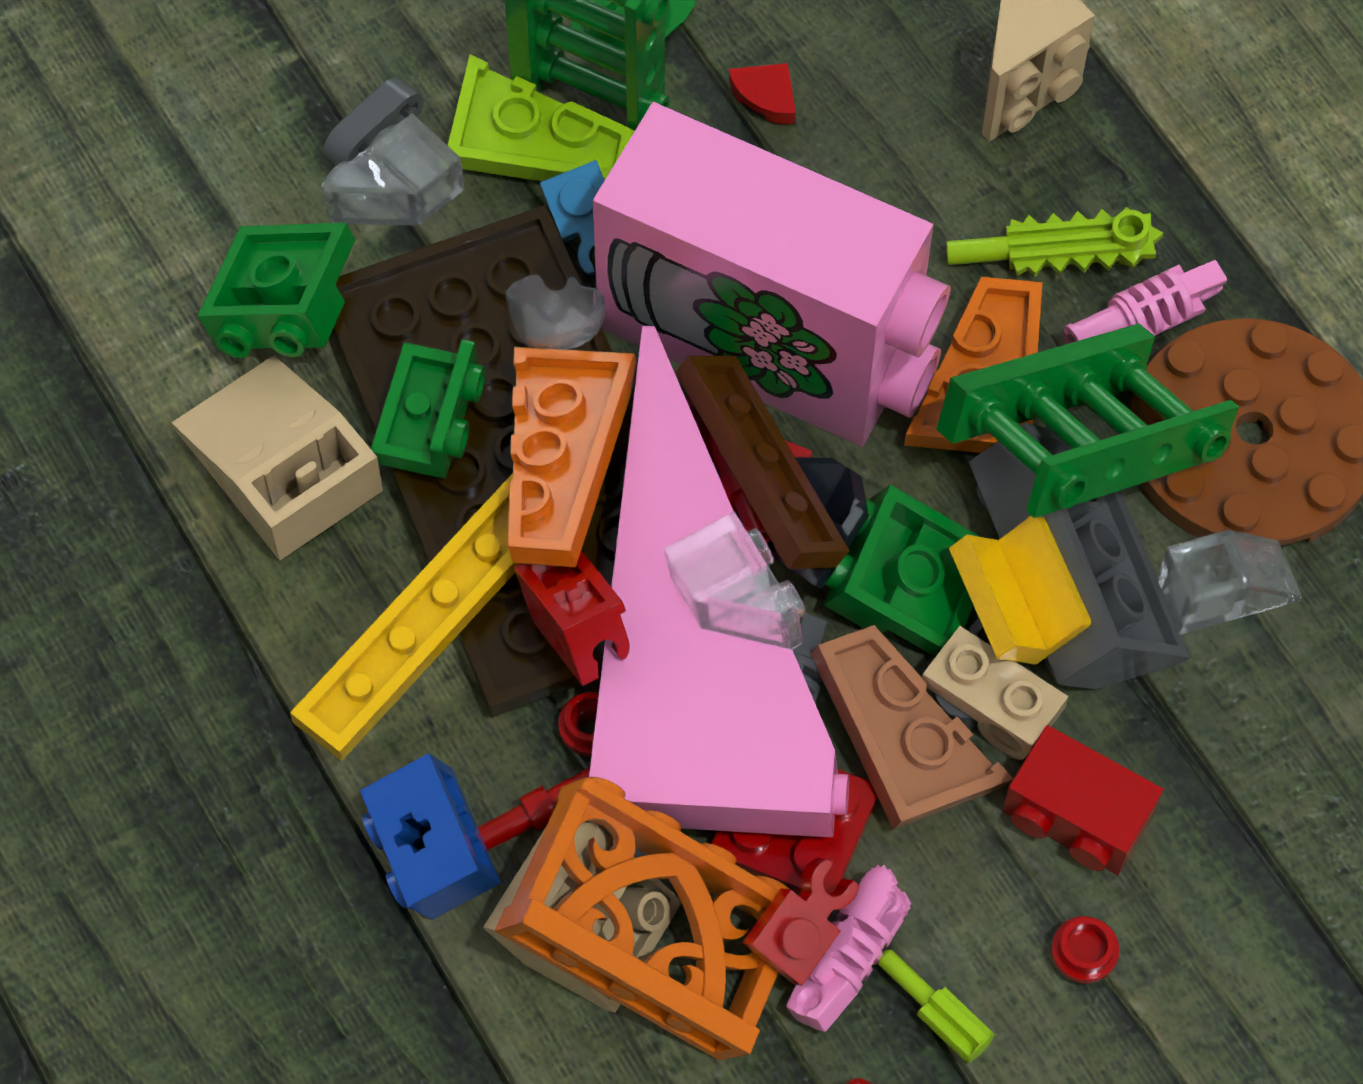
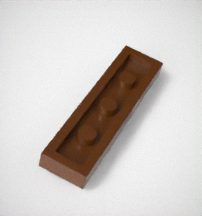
(762, 462)

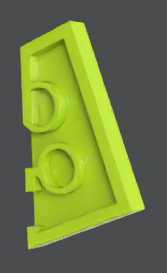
(523, 134)

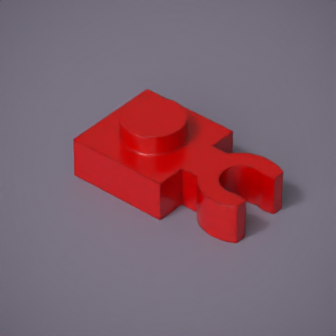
(795, 928)

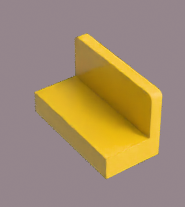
(1021, 591)

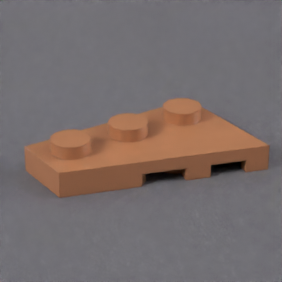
(902, 736)

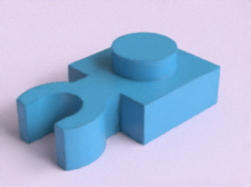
(571, 205)

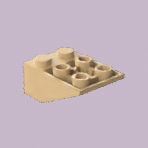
(281, 455)

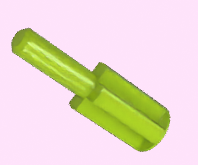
(941, 1010)

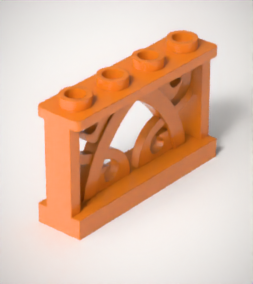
(566, 932)

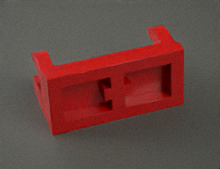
(574, 612)

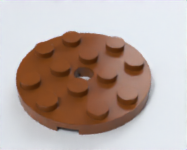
(1309, 406)

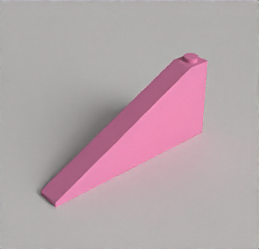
(693, 715)

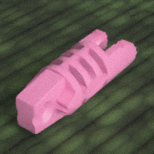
(866, 930)

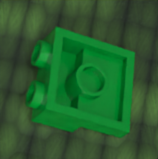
(278, 289)
(903, 573)

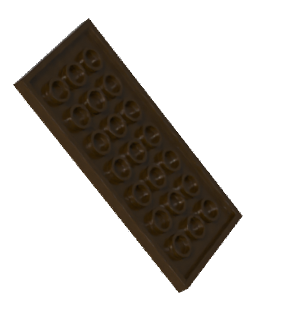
(435, 302)

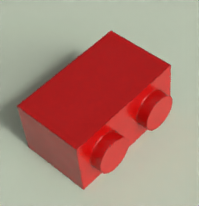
(1081, 801)

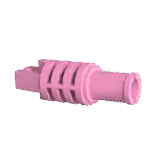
(1154, 303)

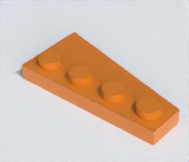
(561, 446)

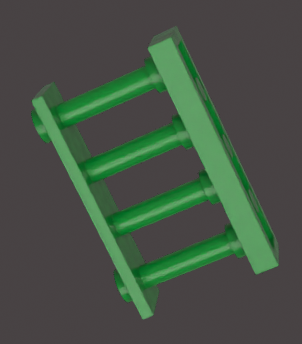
(540, 38)
(1088, 374)

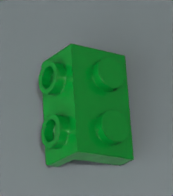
(427, 408)

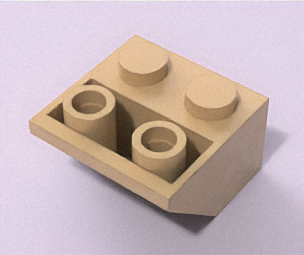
(1034, 60)
(648, 904)

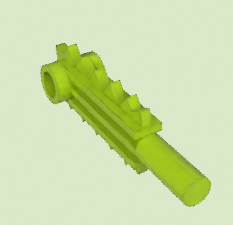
(1062, 243)

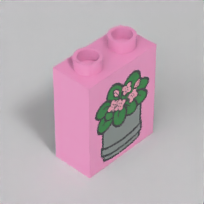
(769, 266)

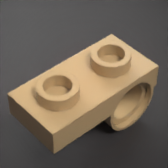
(997, 693)

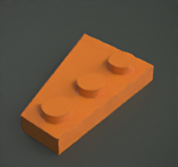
(994, 329)

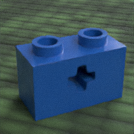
(454, 858)

